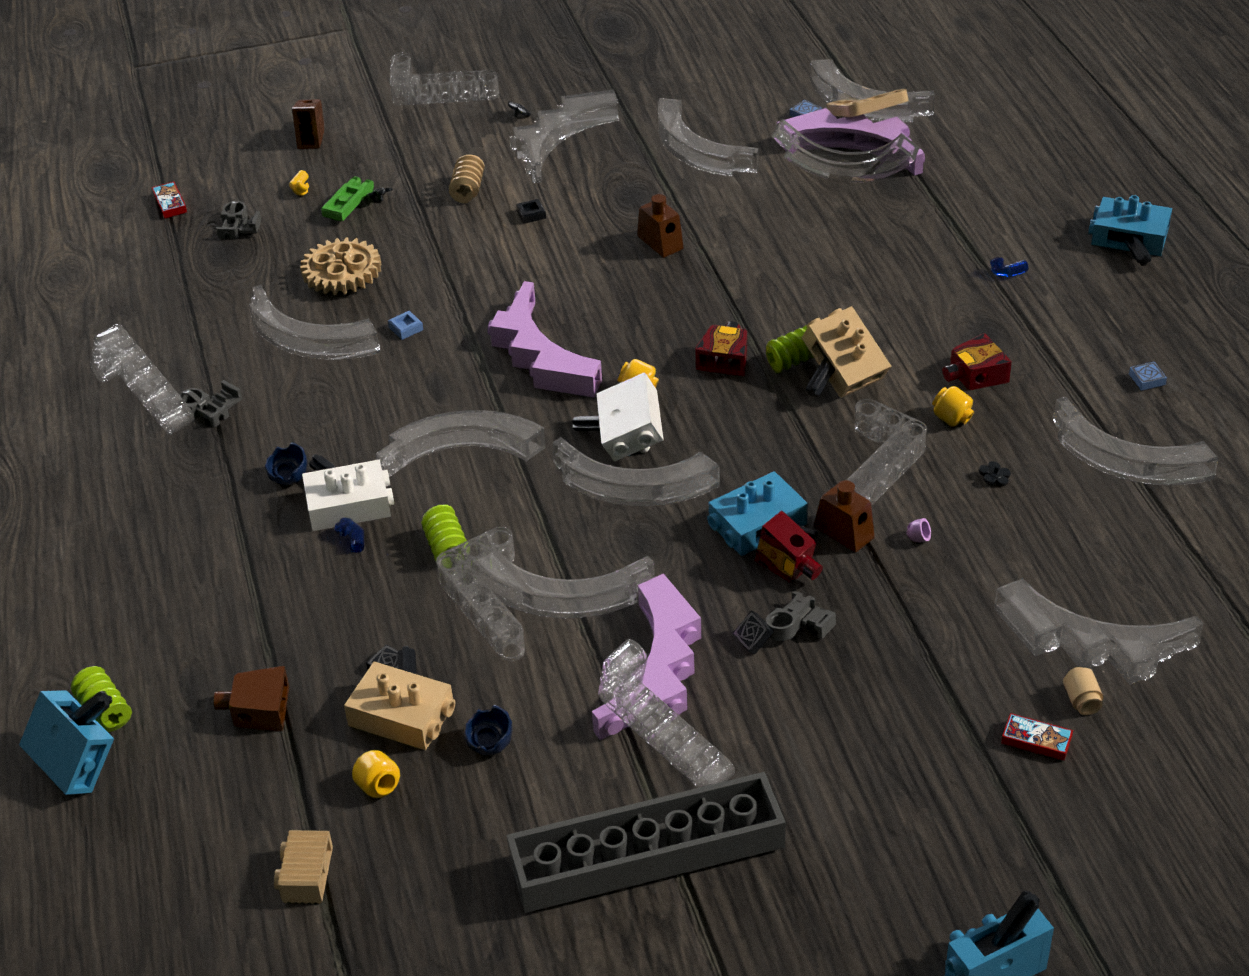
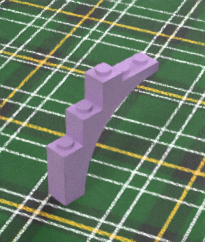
(853, 133)
(530, 349)
(670, 659)

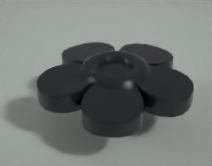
(518, 109)
(379, 192)
(993, 473)

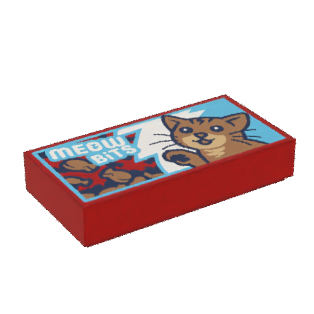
(169, 199)
(1037, 736)

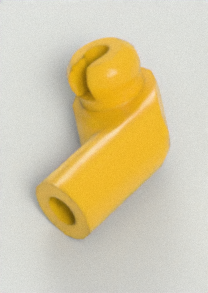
(297, 183)

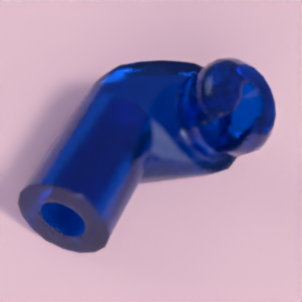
(999, 268)
(356, 533)

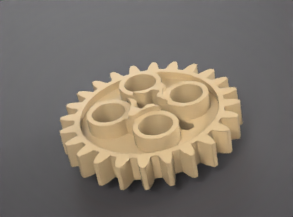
(340, 266)

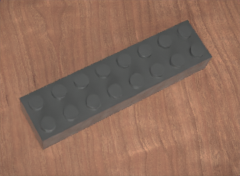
(645, 841)

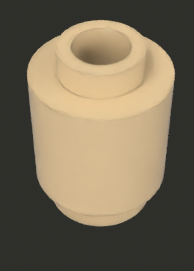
(1083, 690)

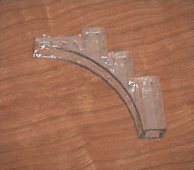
(553, 126)
(1089, 642)

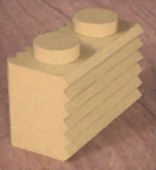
(304, 866)

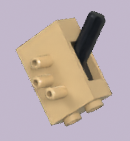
(844, 353)
(400, 702)

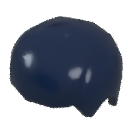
(286, 464)
(488, 731)

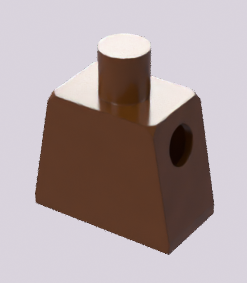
(308, 118)
(660, 226)
(845, 516)
(256, 699)

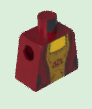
(723, 350)
(978, 364)
(787, 549)

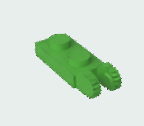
(347, 199)

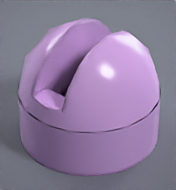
(919, 530)

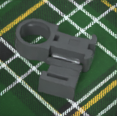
(237, 221)
(214, 408)
(797, 611)

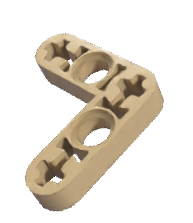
(853, 108)

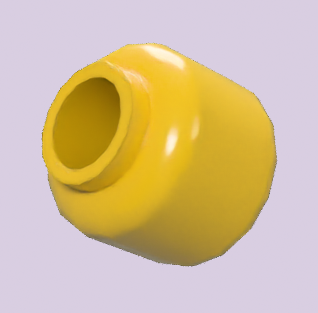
(635, 368)
(953, 406)
(376, 774)

